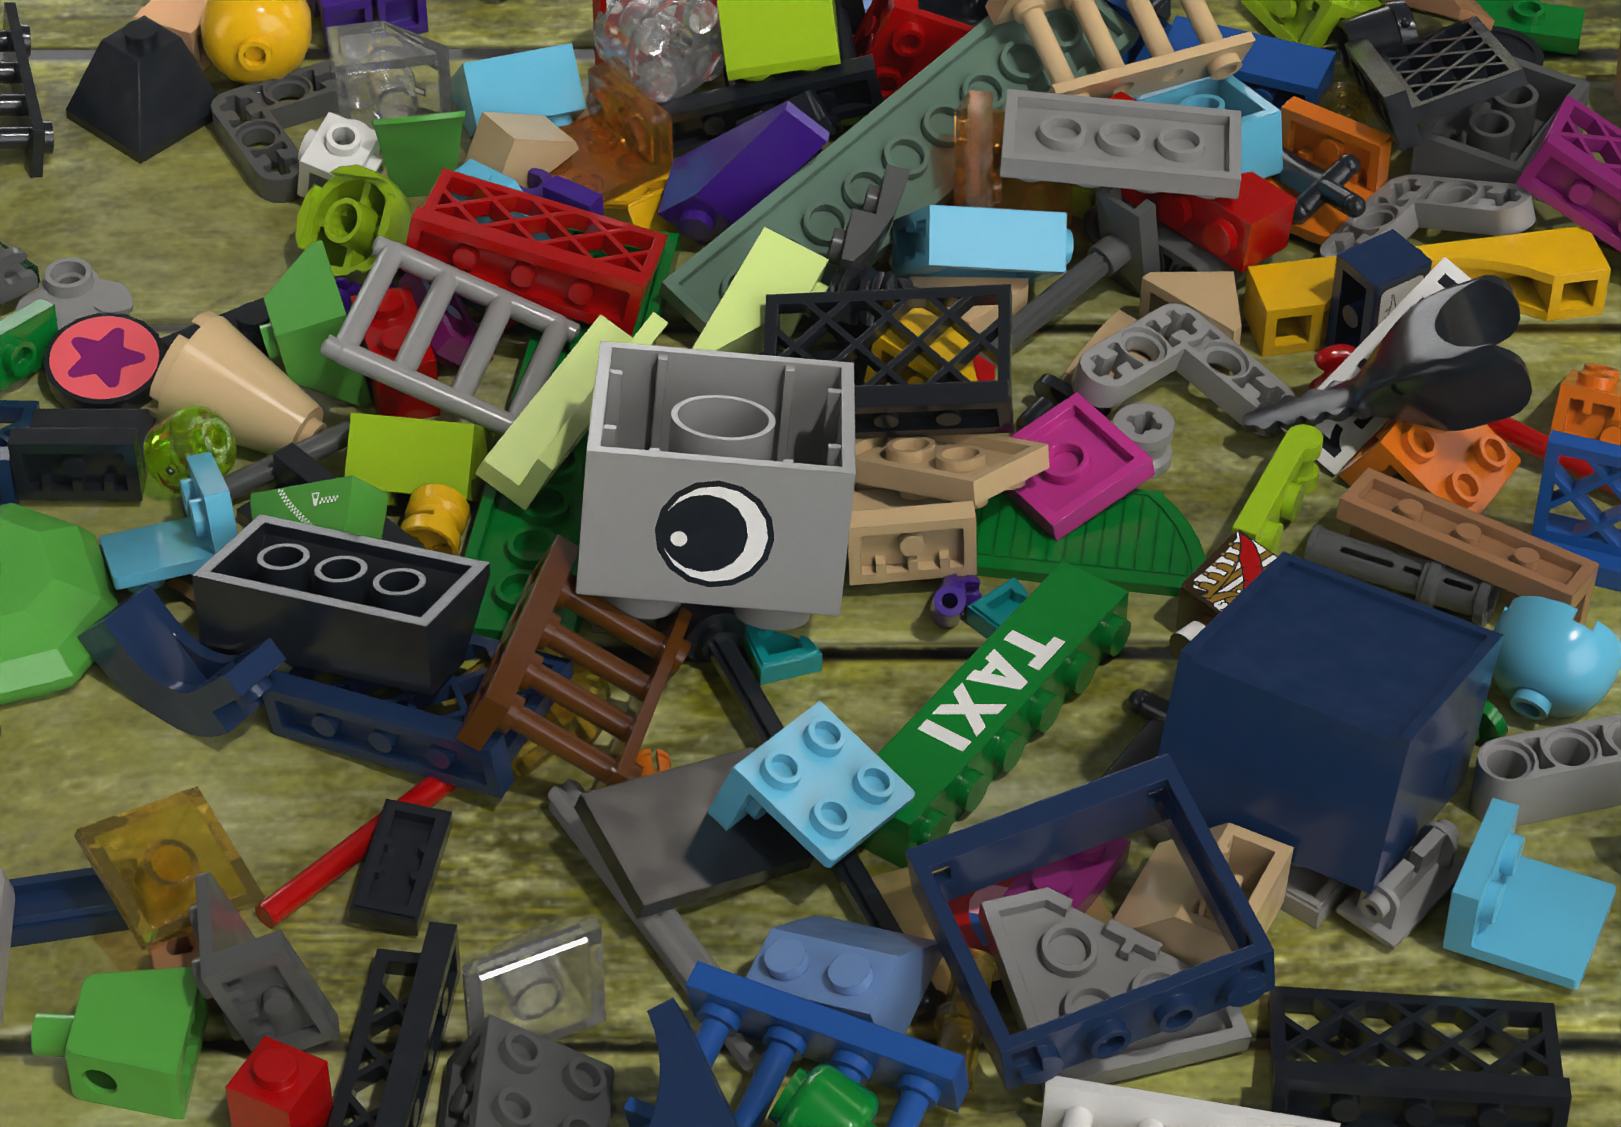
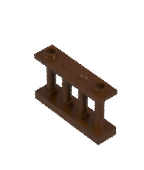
(518, 667)

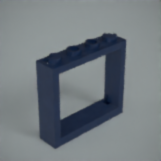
(1057, 830)

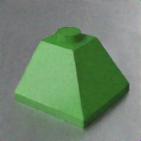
(302, 315)

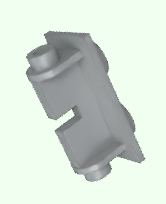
(1410, 887)

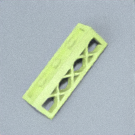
(555, 416)

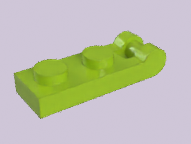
(1282, 487)

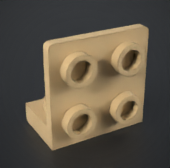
(909, 538)

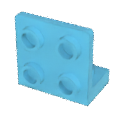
(177, 546)
(816, 785)
(1524, 909)

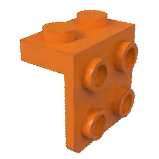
(1322, 139)

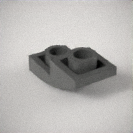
(868, 226)

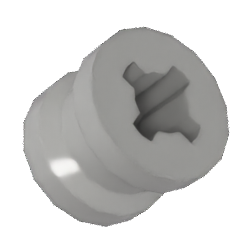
(1151, 430)

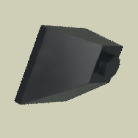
(142, 91)

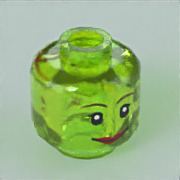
(186, 434)

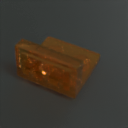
(621, 140)
(979, 159)

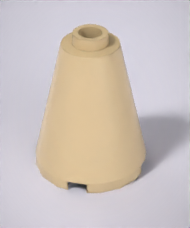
(239, 383)

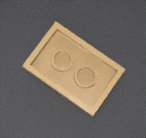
(948, 465)

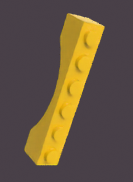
(1551, 271)

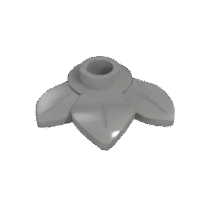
(78, 292)

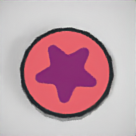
(103, 362)

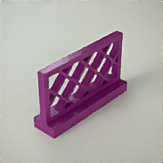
(1570, 176)

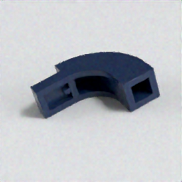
(173, 672)

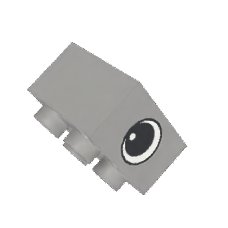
(718, 483)

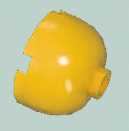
(256, 37)

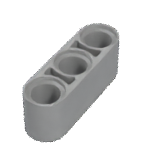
(1551, 770)

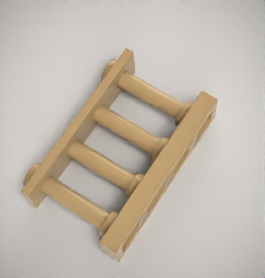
(1213, 58)

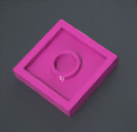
(1088, 467)

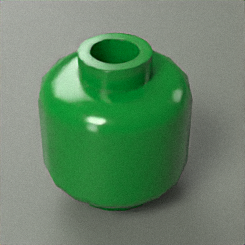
(824, 1100)

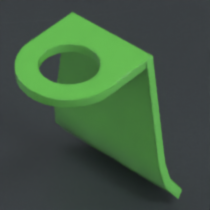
(419, 148)

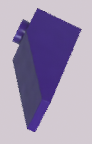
(738, 170)

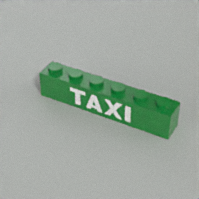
(999, 703)

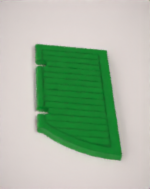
(1132, 544)

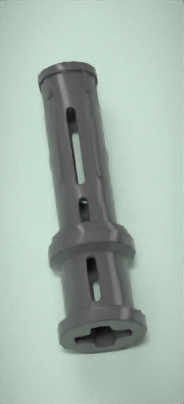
(1428, 579)

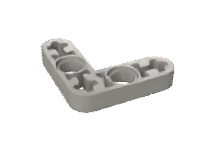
(1436, 204)
(1189, 350)

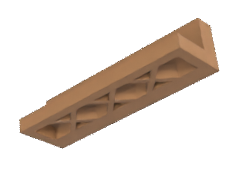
(1431, 527)

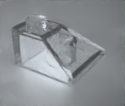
(540, 979)

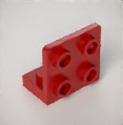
(904, 40)

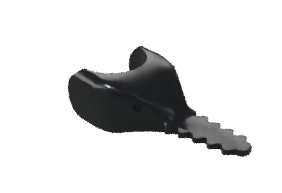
(1429, 369)

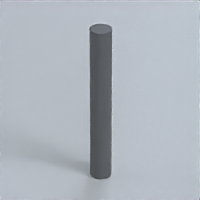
(263, 471)

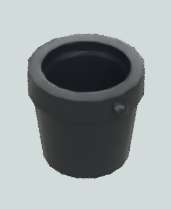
(1382, 26)

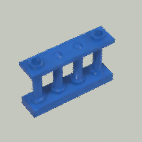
(801, 1028)

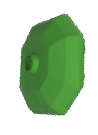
(48, 596)

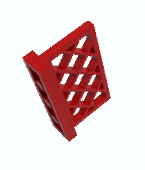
(547, 272)

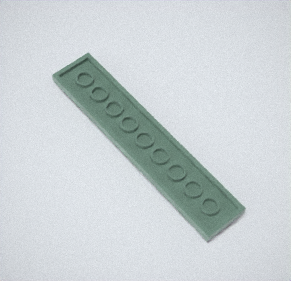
(905, 131)

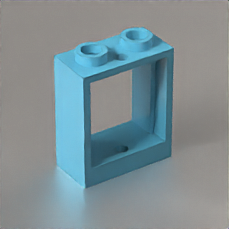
(981, 243)

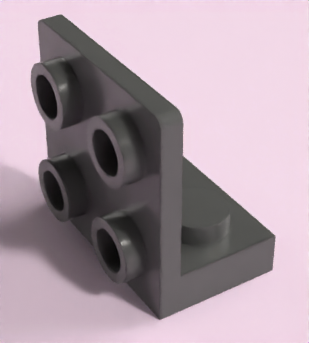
(255, 979)
(523, 1080)

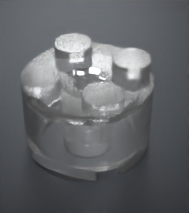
(661, 44)

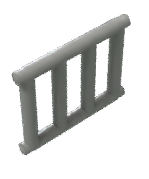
(446, 281)

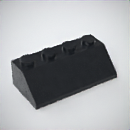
(342, 603)

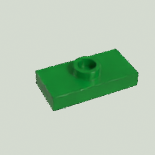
(1549, 25)
(25, 341)

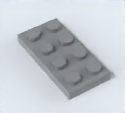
(1121, 144)

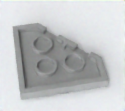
(1067, 960)

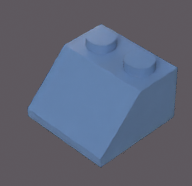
(849, 968)

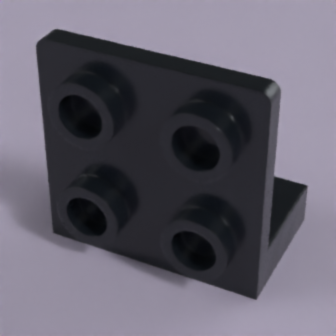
(81, 454)

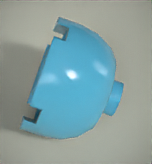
(1551, 661)

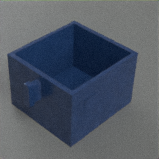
(1328, 716)

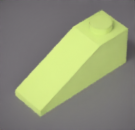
(771, 267)

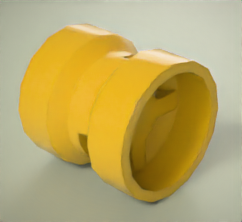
(437, 517)

